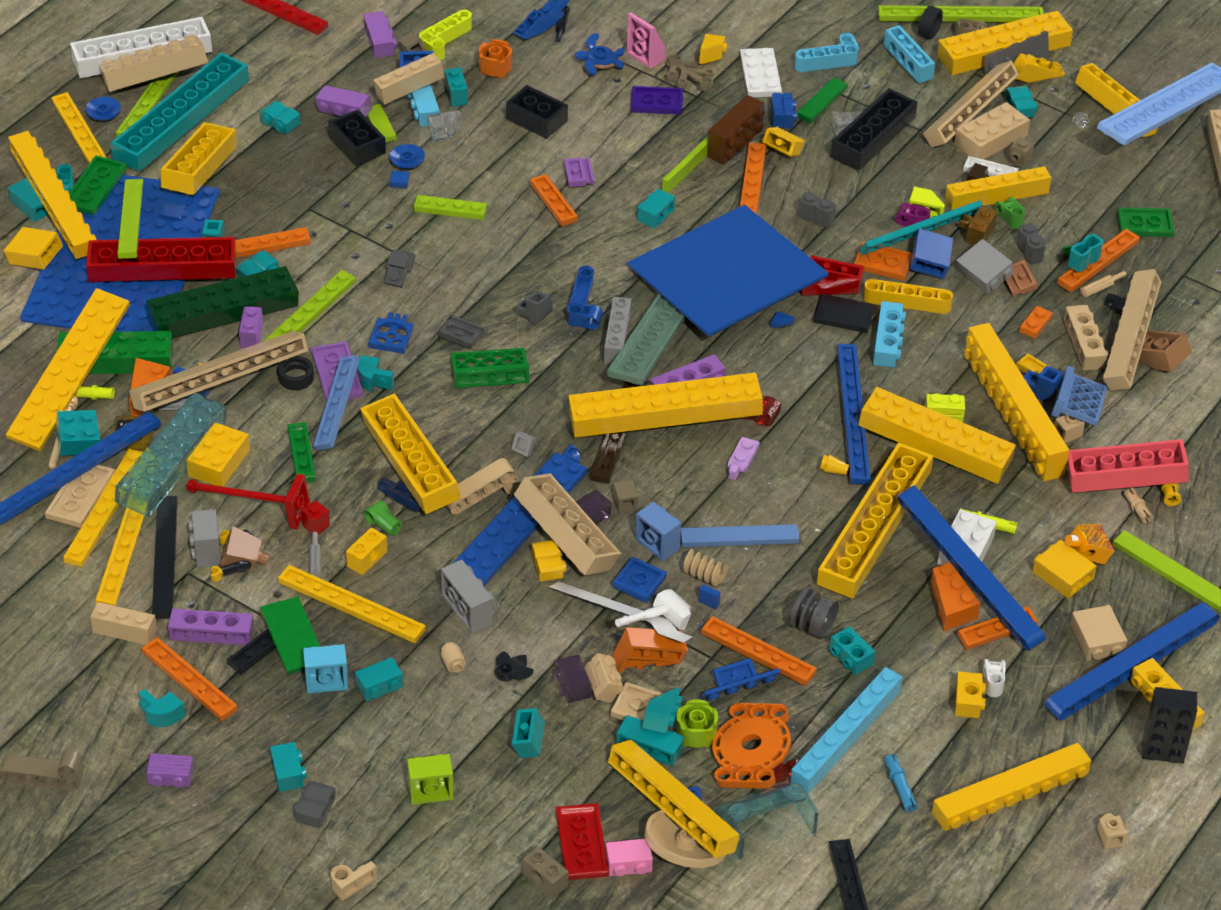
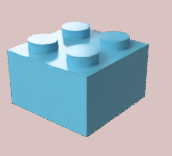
(325, 668)

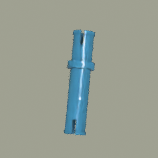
(897, 775)

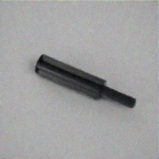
(561, 25)

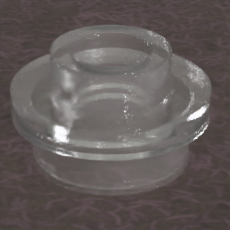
(1080, 120)

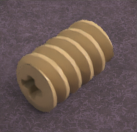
(704, 570)

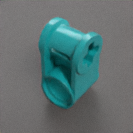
(65, 173)

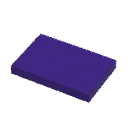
(657, 100)

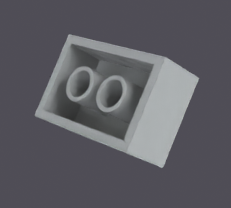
(467, 596)

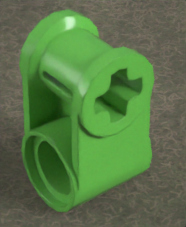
(1011, 212)

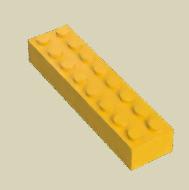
(966, 50)
(937, 435)
(410, 453)

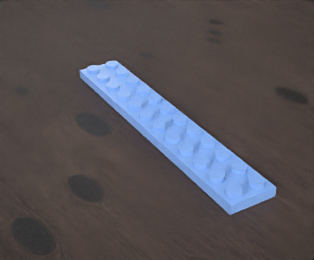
(1163, 105)

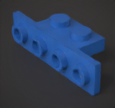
(735, 676)

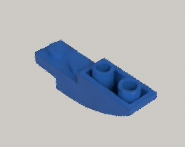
(541, 20)

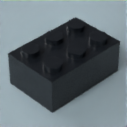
(537, 111)
(357, 137)

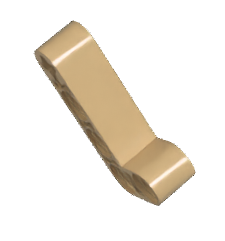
(484, 483)

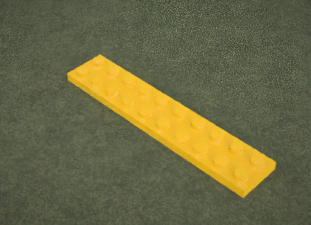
(68, 369)

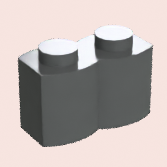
(816, 210)
(1031, 243)
(315, 804)

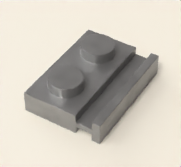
(461, 331)

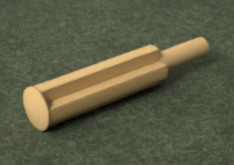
(1100, 284)

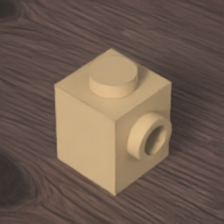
(1069, 427)

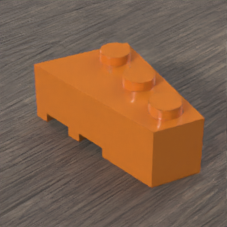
(145, 373)

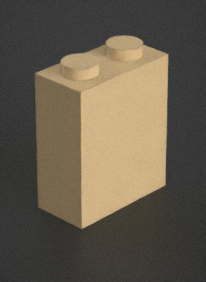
(1098, 632)

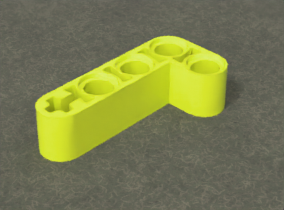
(446, 30)

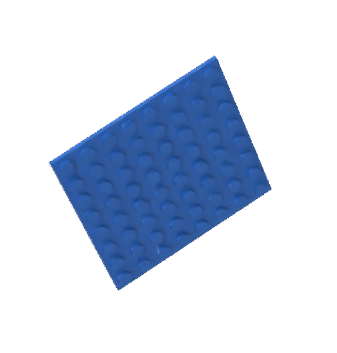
(727, 270)

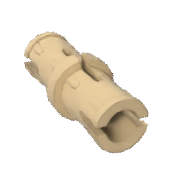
(1138, 505)

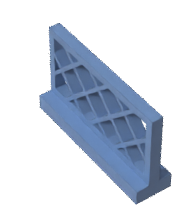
(1067, 393)

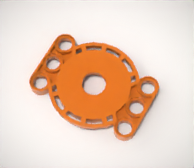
(757, 762)

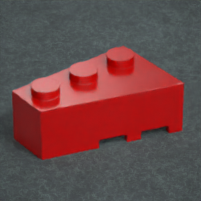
(842, 278)

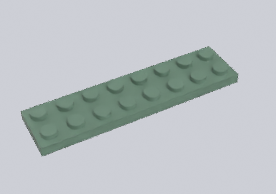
(647, 342)

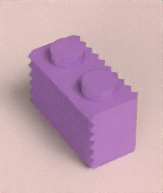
(250, 326)
(170, 770)

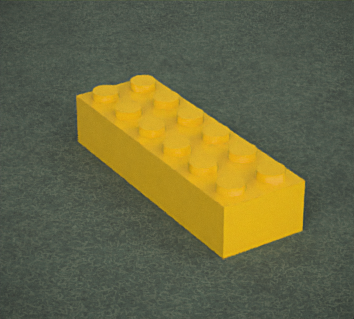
(198, 158)

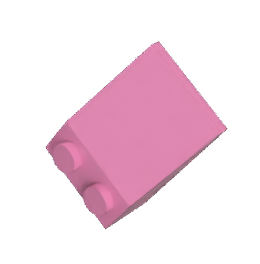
(644, 42)

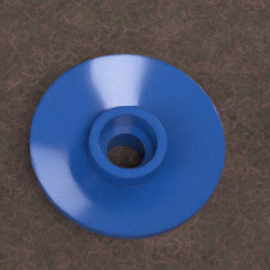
(103, 108)
(407, 156)

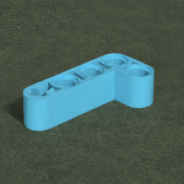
(828, 56)

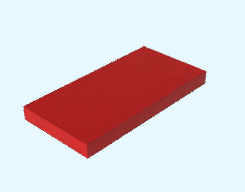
(582, 841)

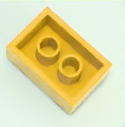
(218, 455)

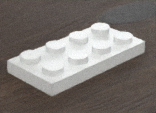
(760, 72)

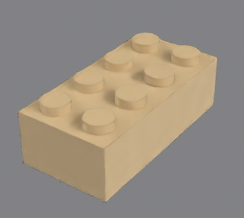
(992, 131)

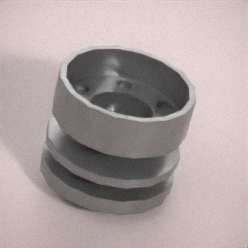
(814, 613)

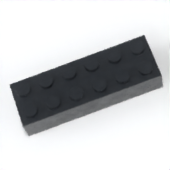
(873, 129)

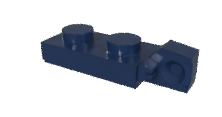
(399, 492)

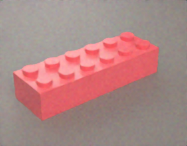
(1127, 466)

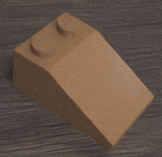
(1164, 349)

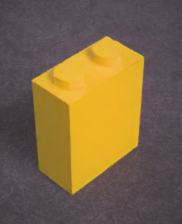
(33, 248)
(1064, 568)

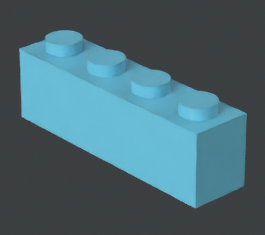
(424, 104)

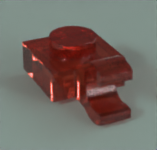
(782, 771)

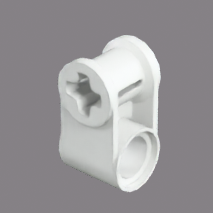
(994, 677)

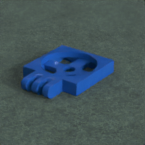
(394, 324)

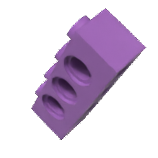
(701, 369)
(211, 626)

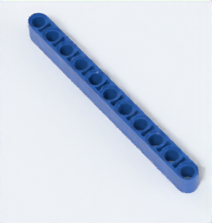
(971, 568)
(1120, 667)

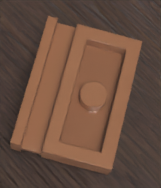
(1021, 280)

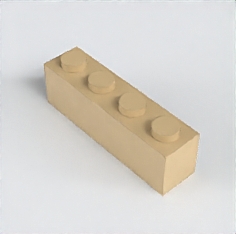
(409, 78)

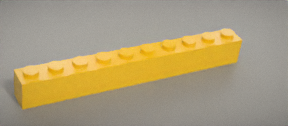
(51, 193)

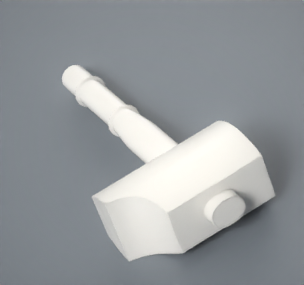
(666, 604)

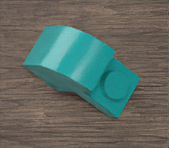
(372, 376)
(163, 711)

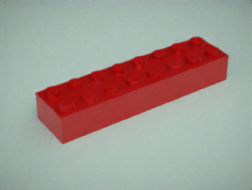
(164, 259)

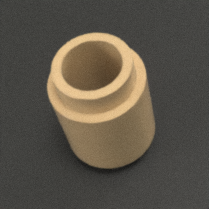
(453, 657)

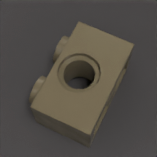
(545, 872)

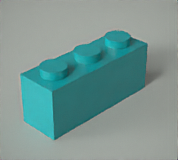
(660, 746)

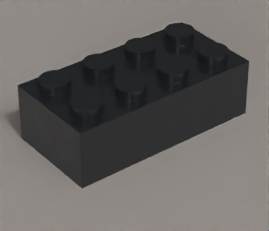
(1169, 725)

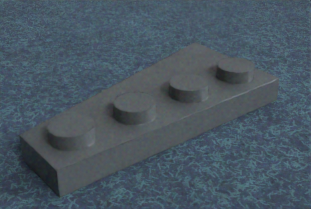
(1035, 46)

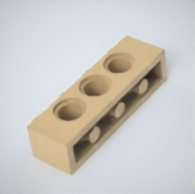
(1085, 337)

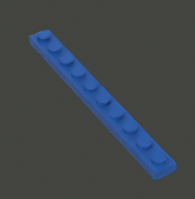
(852, 408)
(77, 465)

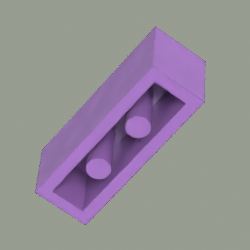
(379, 34)
(342, 101)

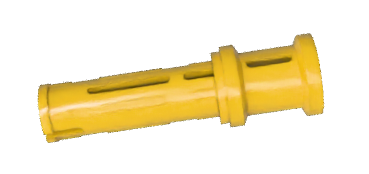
(1171, 492)

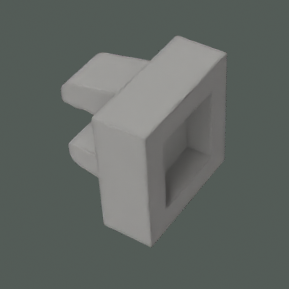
(523, 443)

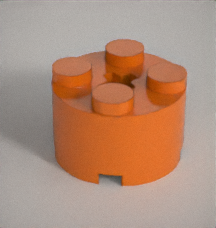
(495, 58)

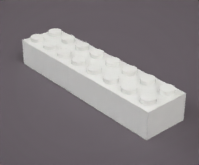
(92, 52)

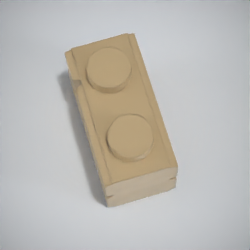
(604, 677)

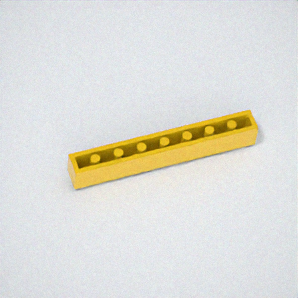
(1011, 787)
(674, 798)

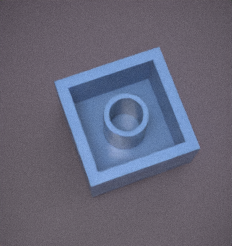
(658, 531)

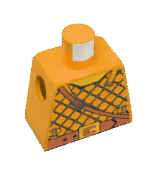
(1090, 542)

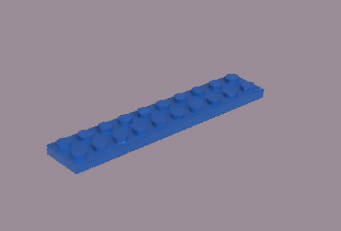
(515, 524)

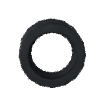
(930, 22)
(300, 382)

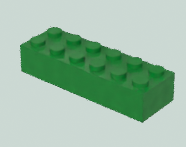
(126, 346)

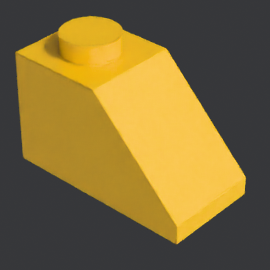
(712, 48)

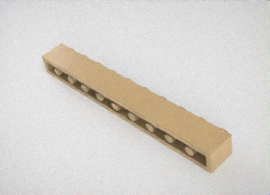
(218, 371)

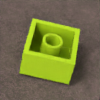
(430, 779)

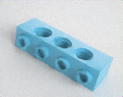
(909, 54)
(888, 334)

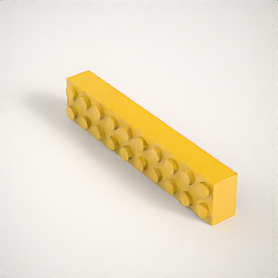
(1016, 402)
(665, 404)
(873, 521)

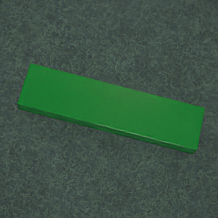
(822, 100)
(301, 450)

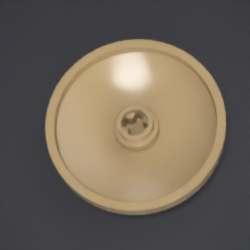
(675, 844)

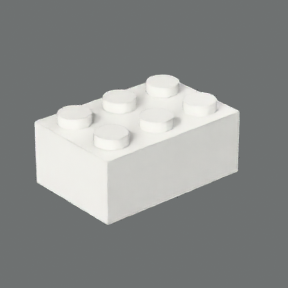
(975, 532)

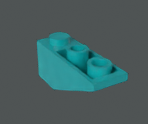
(662, 711)

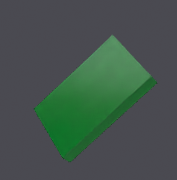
(1146, 221)

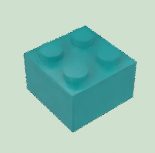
(76, 431)

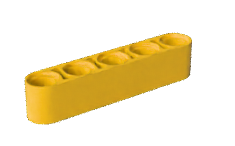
(909, 295)

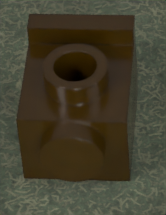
(977, 171)

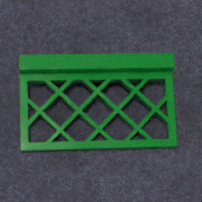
(489, 375)

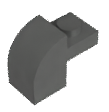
(399, 264)
(535, 307)

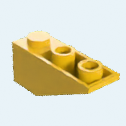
(1036, 69)

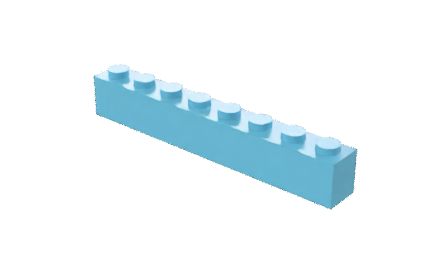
(846, 730)

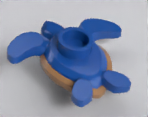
(599, 56)

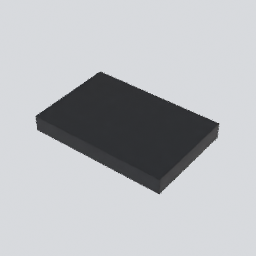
(844, 313)

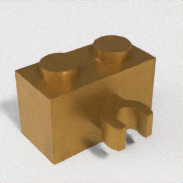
(980, 226)

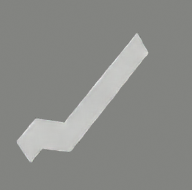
(661, 625)

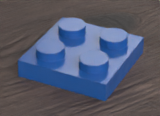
(639, 579)

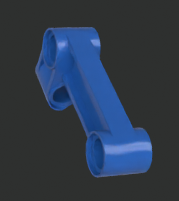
(578, 312)

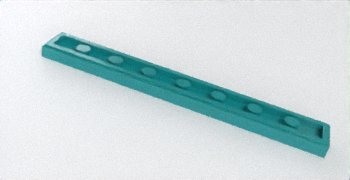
(911, 231)

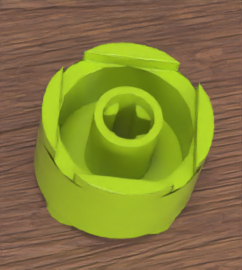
(697, 723)

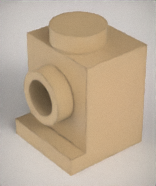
(1109, 828)

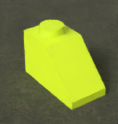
(927, 198)

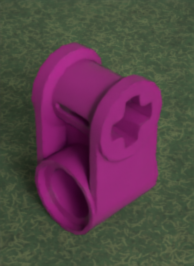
(912, 215)

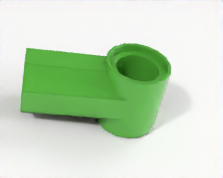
(380, 515)

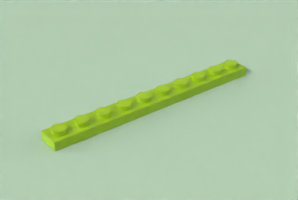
(954, 13)

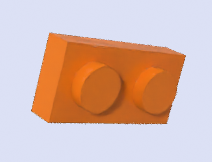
(1036, 322)

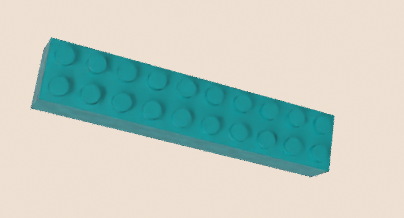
(179, 112)

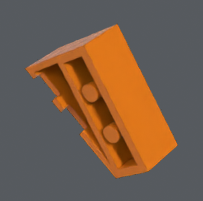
(954, 597)
(647, 647)

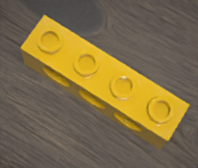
(1151, 675)

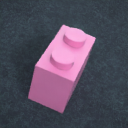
(628, 857)

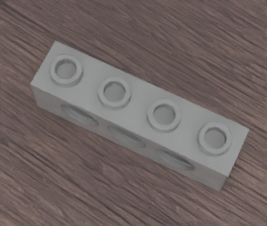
(617, 328)

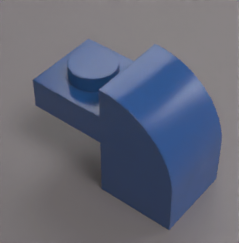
(1044, 383)

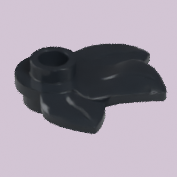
(512, 667)

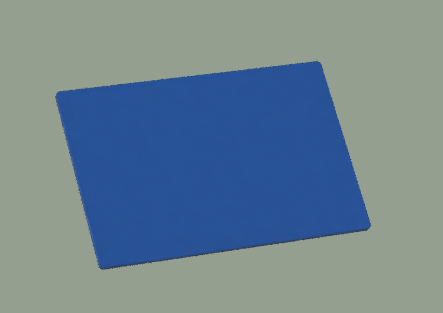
(64, 284)

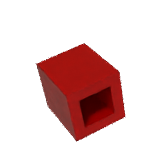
(315, 517)

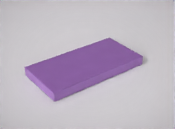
(326, 362)

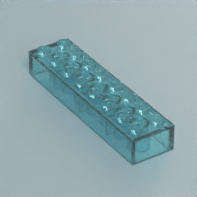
(166, 456)

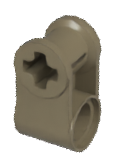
(966, 26)

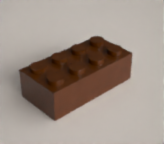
(735, 129)

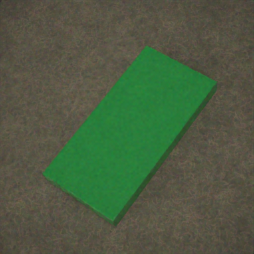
(96, 184)
(289, 631)

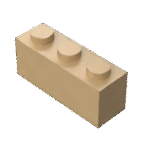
(123, 623)

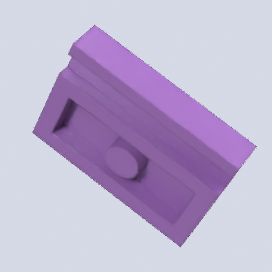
(578, 172)

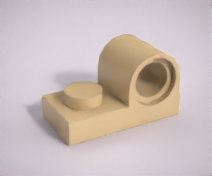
(352, 881)

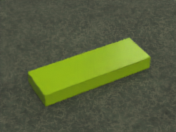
(380, 121)

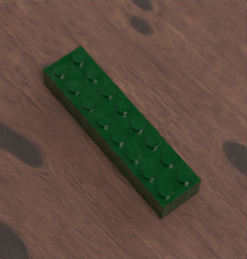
(222, 302)

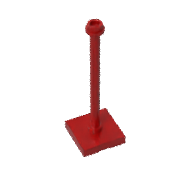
(294, 502)

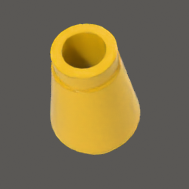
(833, 465)

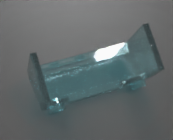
(764, 801)

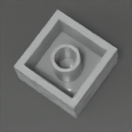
(204, 538)

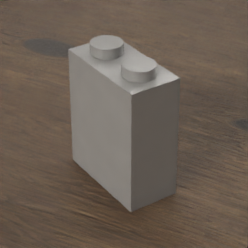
(985, 266)

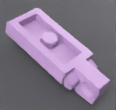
(742, 457)

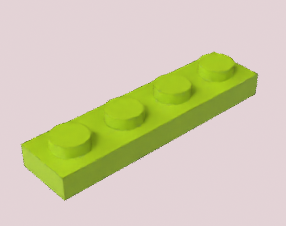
(450, 207)

